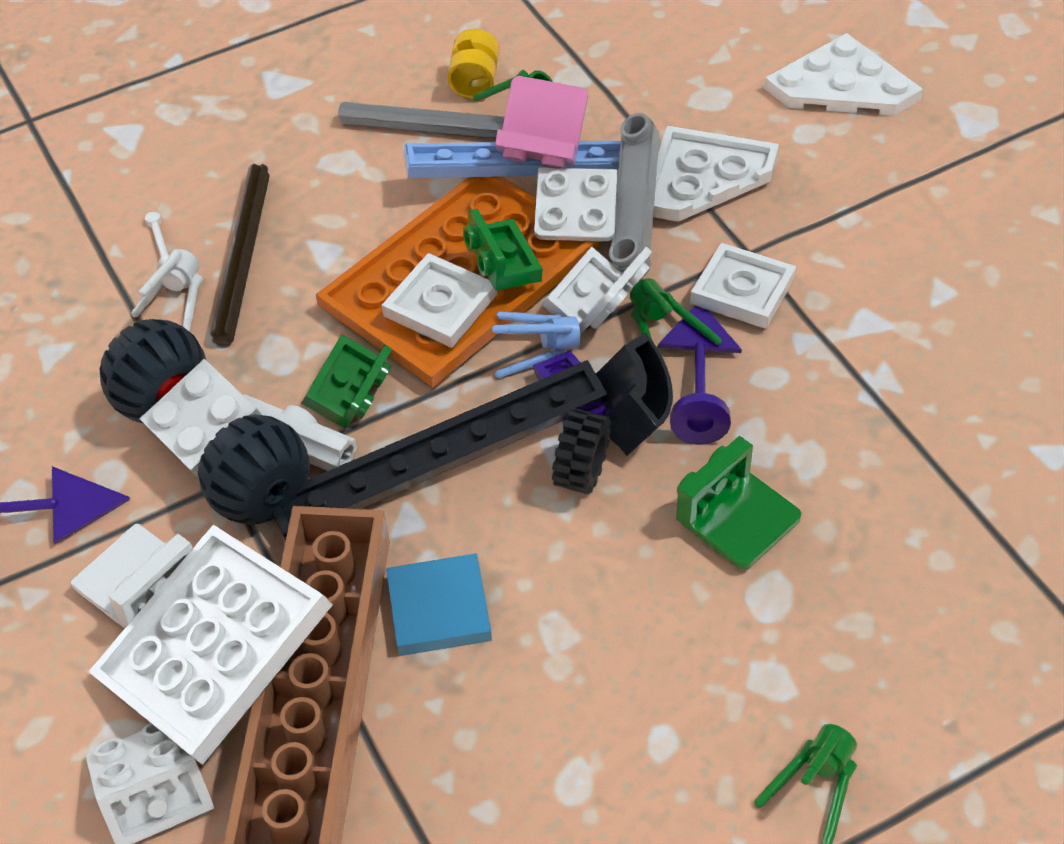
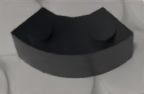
(637, 392)

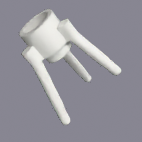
(175, 274)

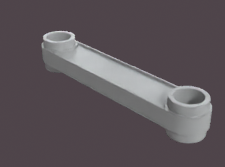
(635, 190)

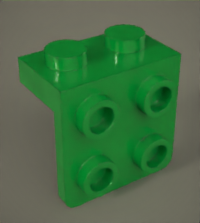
(734, 507)

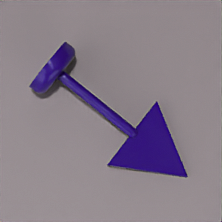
(700, 415)
(73, 502)

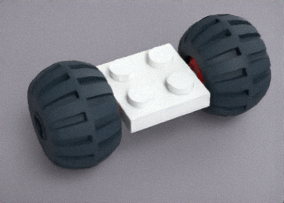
(241, 457)

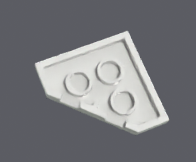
(843, 78)
(707, 169)

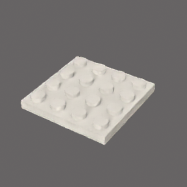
(210, 641)

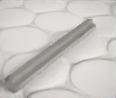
(420, 119)

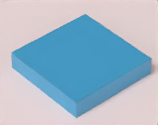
(438, 604)

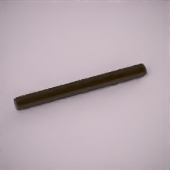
(240, 255)

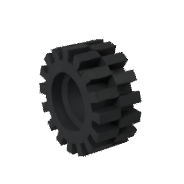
(581, 451)

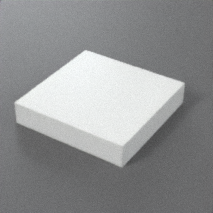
(743, 285)
(439, 300)

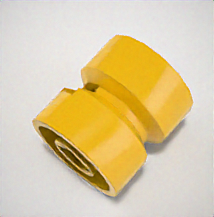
(473, 62)

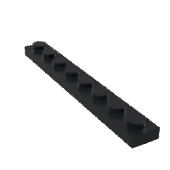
(450, 443)

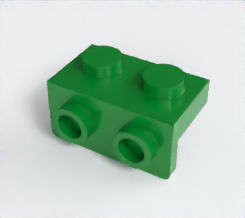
(501, 252)
(345, 380)

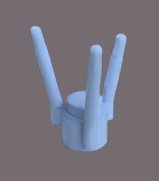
(555, 333)

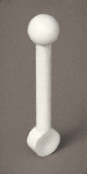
(154, 220)

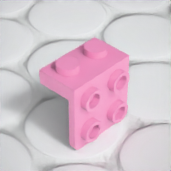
(542, 122)

